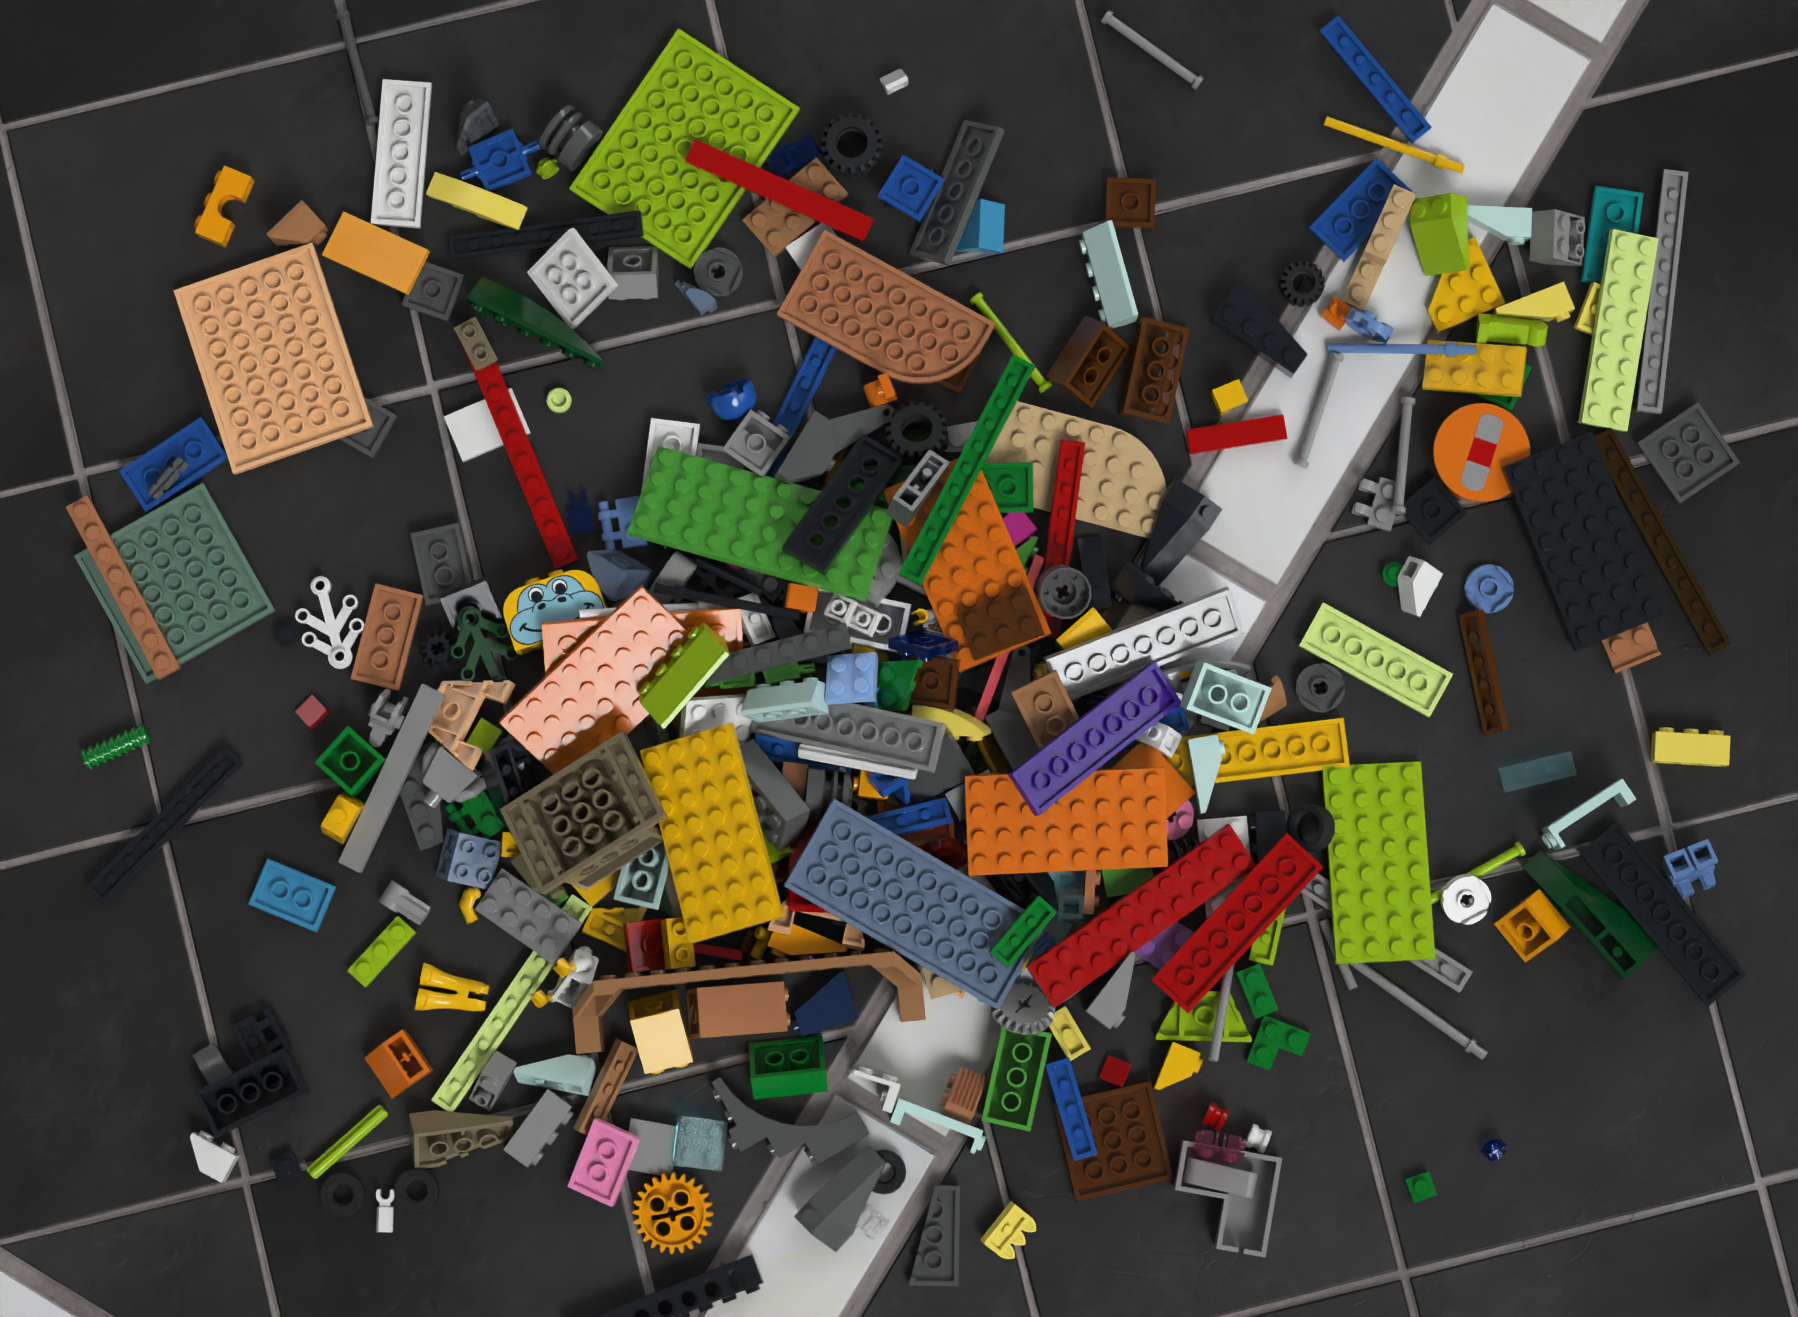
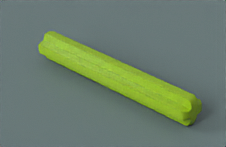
(347, 1141)

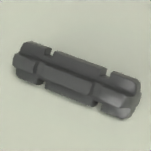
(168, 477)

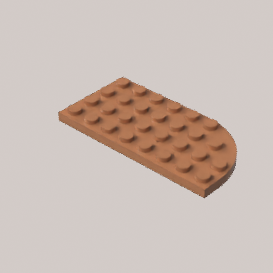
(882, 315)

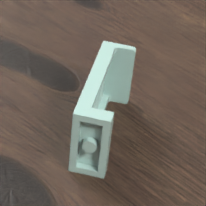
(1617, 789)
(930, 1115)

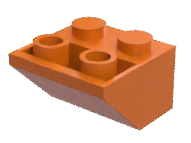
(398, 1063)

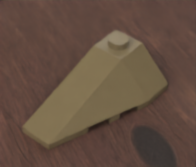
(446, 1134)

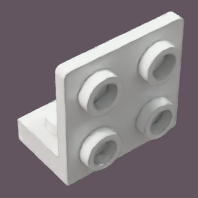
(889, 1096)

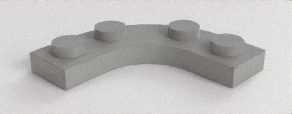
(886, 573)

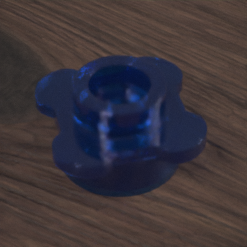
(1494, 1149)

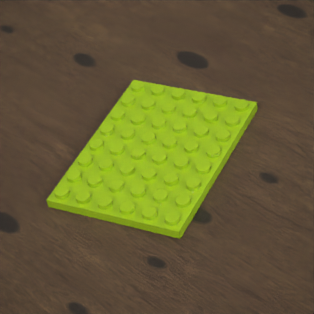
(644, 153)

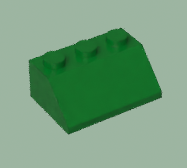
(788, 1067)

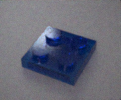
(923, 645)

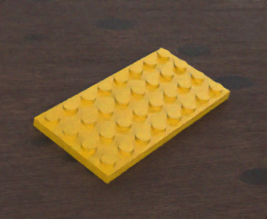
(712, 833)

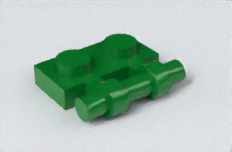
(482, 813)

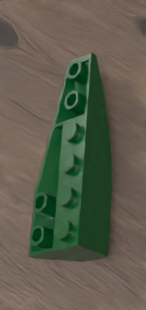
(530, 320)
(1595, 916)

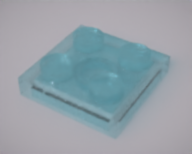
(699, 1143)

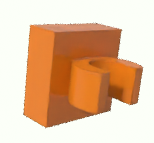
(1336, 313)

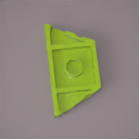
(1200, 1021)

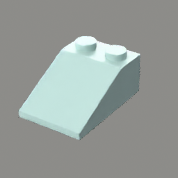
(1225, 697)

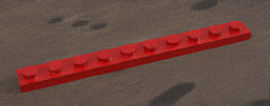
(526, 465)

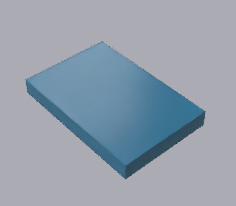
(292, 895)

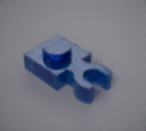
(580, 518)

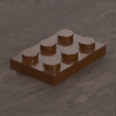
(1000, 624)

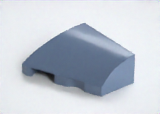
(700, 299)

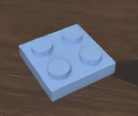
(851, 678)

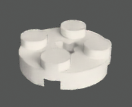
(1478, 903)

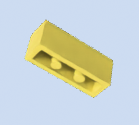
(1690, 747)

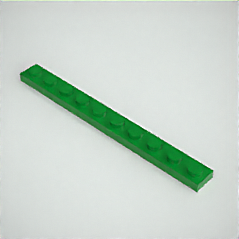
(966, 470)

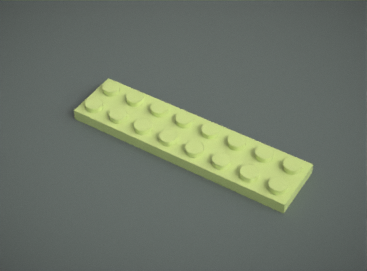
(1618, 330)

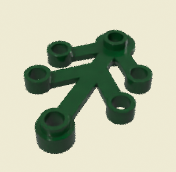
(480, 645)

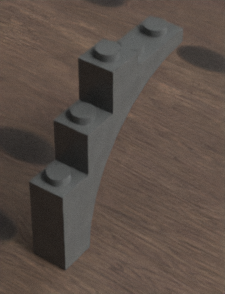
(821, 1140)

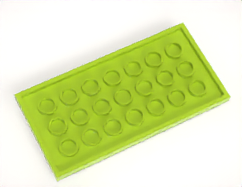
(1378, 863)

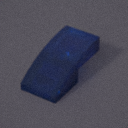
(794, 155)

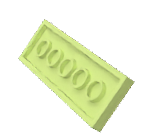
(1375, 660)

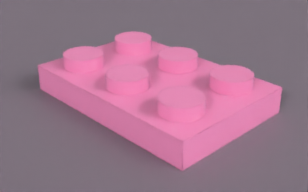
(604, 1162)

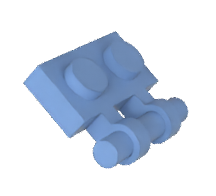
(624, 512)

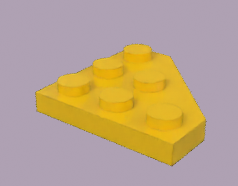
(1465, 293)

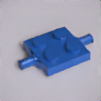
(499, 160)

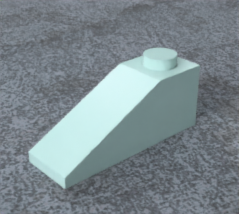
(1506, 223)
(1205, 762)
(561, 1073)

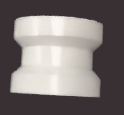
(1258, 1138)

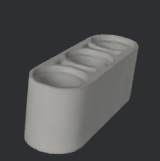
(676, 571)
(1219, 1177)

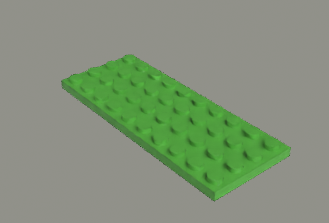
(747, 520)

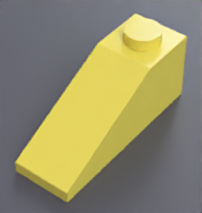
(1541, 306)

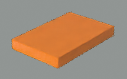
(1177, 789)

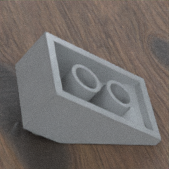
(1112, 998)

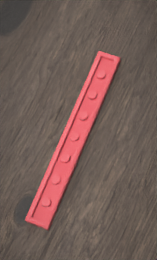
(1001, 660)

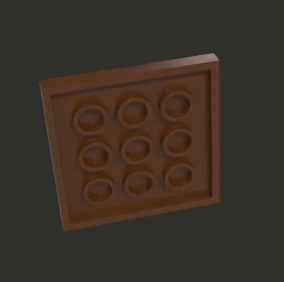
(1126, 1140)

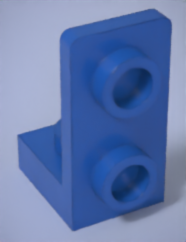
(887, 784)

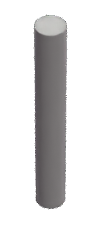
(1344, 968)

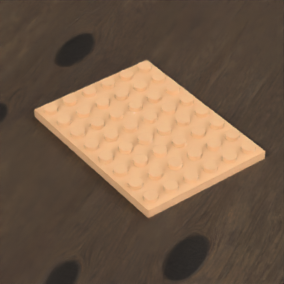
(273, 358)

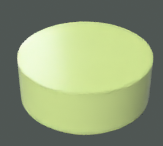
(559, 400)

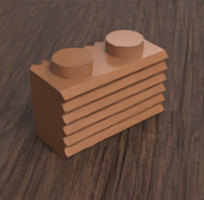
(964, 1095)

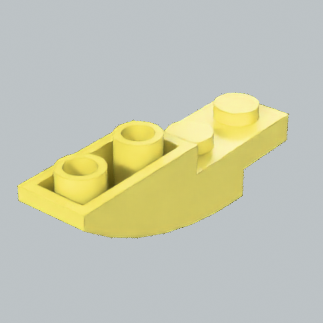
(956, 721)

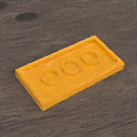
(375, 253)

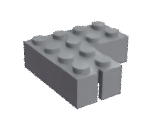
(1242, 1219)

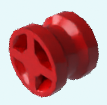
(1215, 1117)

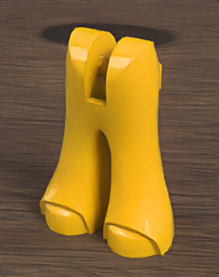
(437, 978)

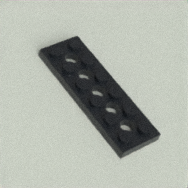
(847, 519)

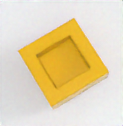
(508, 846)

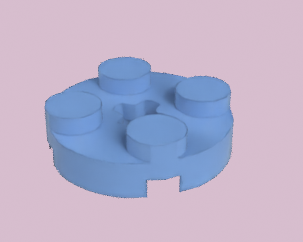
(1366, 323)

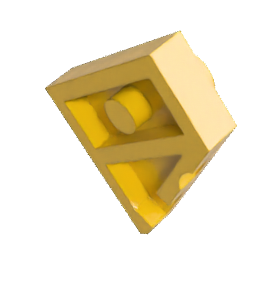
(607, 924)

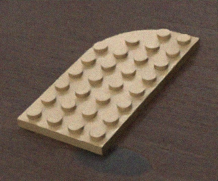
(1118, 474)

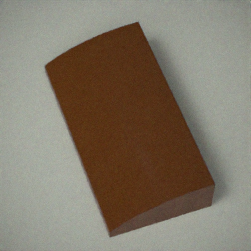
(1153, 370)

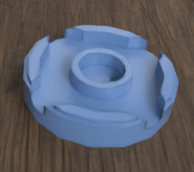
(1489, 588)

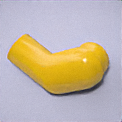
(763, 936)

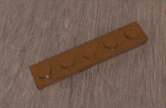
(1483, 672)

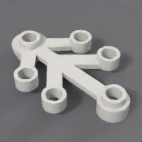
(331, 626)

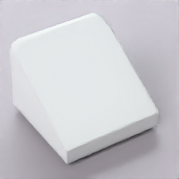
(894, 81)

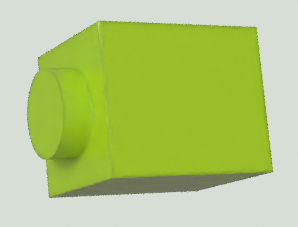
(485, 736)

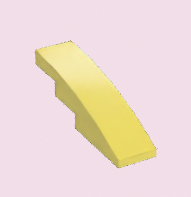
(477, 201)

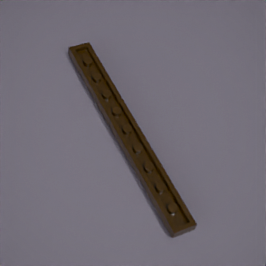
(1661, 544)

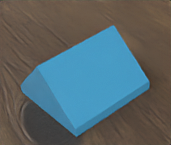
(984, 228)

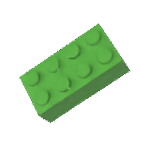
(1016, 1079)

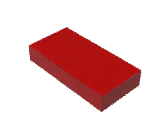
(718, 951)

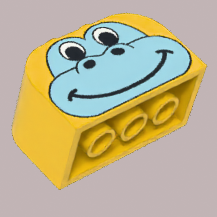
(548, 600)

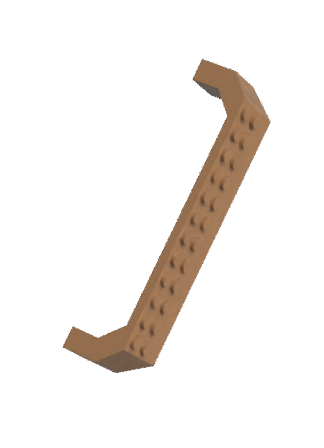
(603, 993)

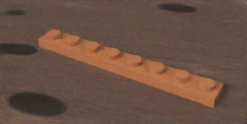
(123, 587)

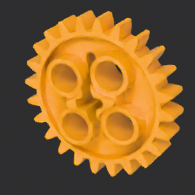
(678, 1235)

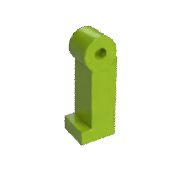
(1510, 330)

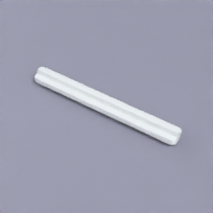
(848, 760)

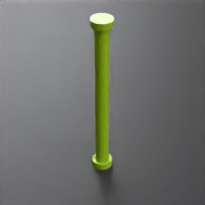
(1009, 340)
(1489, 866)

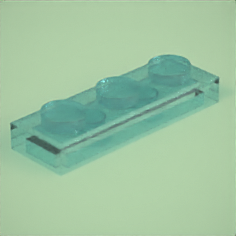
(1537, 772)

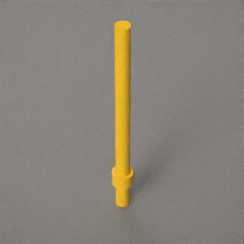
(1440, 161)

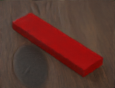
(1236, 434)

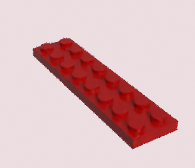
(1237, 923)

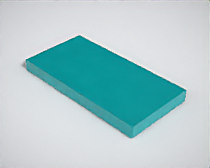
(1609, 210)

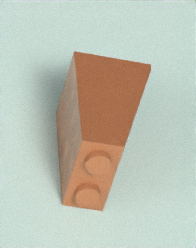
(737, 1010)

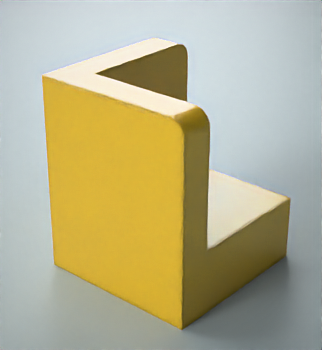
(1228, 397)

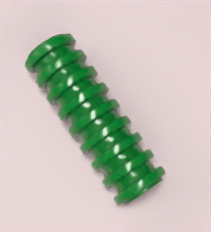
(115, 746)

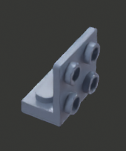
(468, 859)

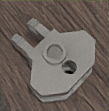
(385, 717)

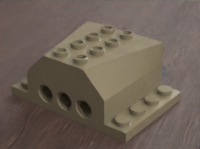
(587, 818)

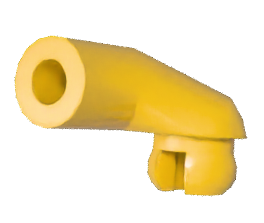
(466, 903)

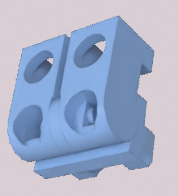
(1691, 865)

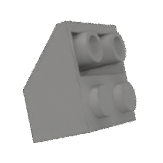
(1557, 238)

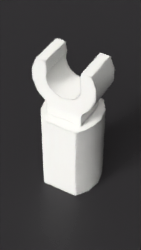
(385, 1212)

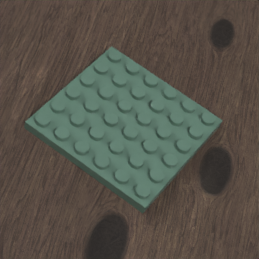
(187, 575)

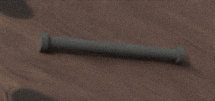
(357, 68)

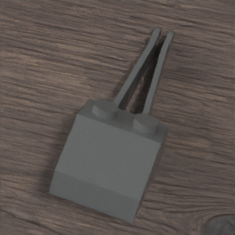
(825, 438)
(1007, 722)

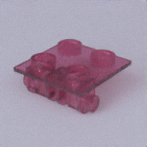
(1206, 1150)

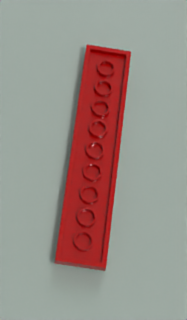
(1140, 915)

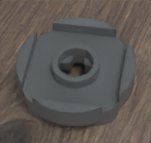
(731, 267)
(1333, 684)

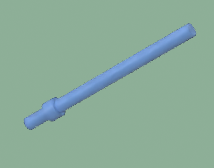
(1451, 349)

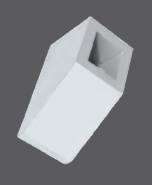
(1416, 585)
(213, 1158)

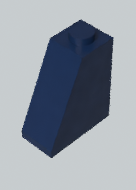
(827, 1008)

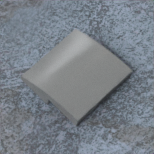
(655, 1147)

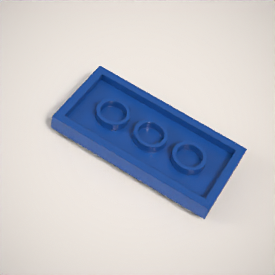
(1356, 211)
(193, 444)

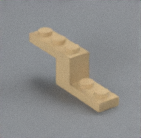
(1378, 247)

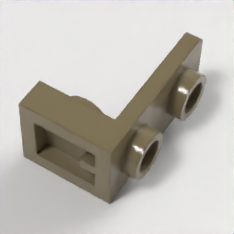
(476, 344)

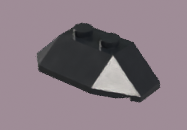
(508, 775)
(1024, 887)

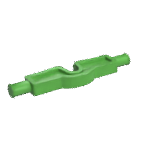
(771, 676)

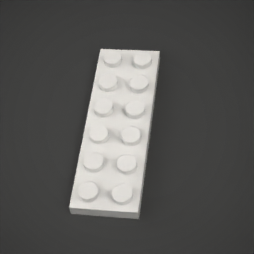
(401, 153)

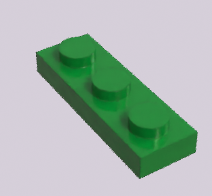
(1022, 931)

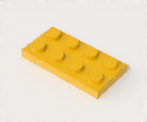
(1489, 372)

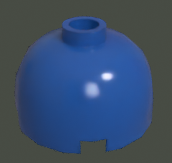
(733, 400)

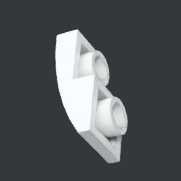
(853, 614)

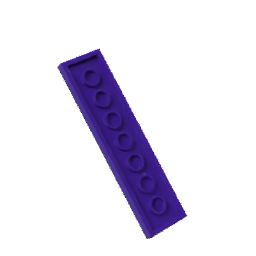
(1094, 738)

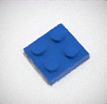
(911, 188)

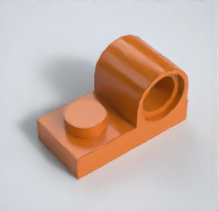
(880, 391)

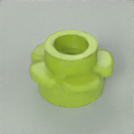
(547, 168)

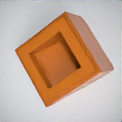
(801, 598)

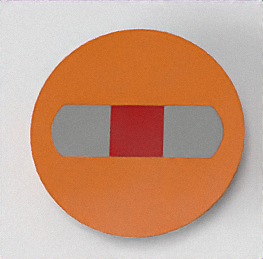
(1475, 447)

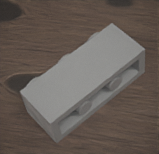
(539, 1128)

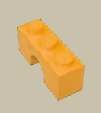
(229, 186)

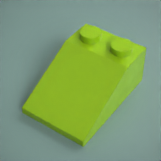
(1441, 233)

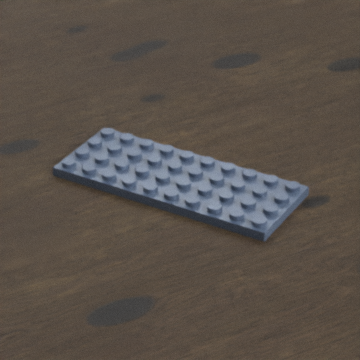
(908, 901)

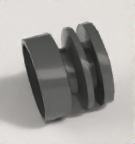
(567, 134)
(1076, 587)
(820, 791)

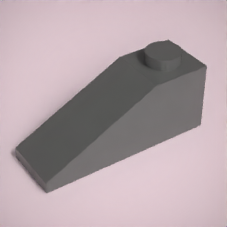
(917, 488)

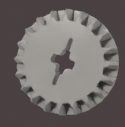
(1028, 1020)

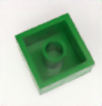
(351, 761)

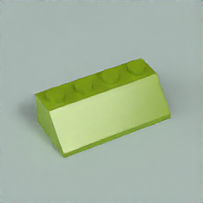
(683, 674)

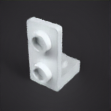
(1161, 738)

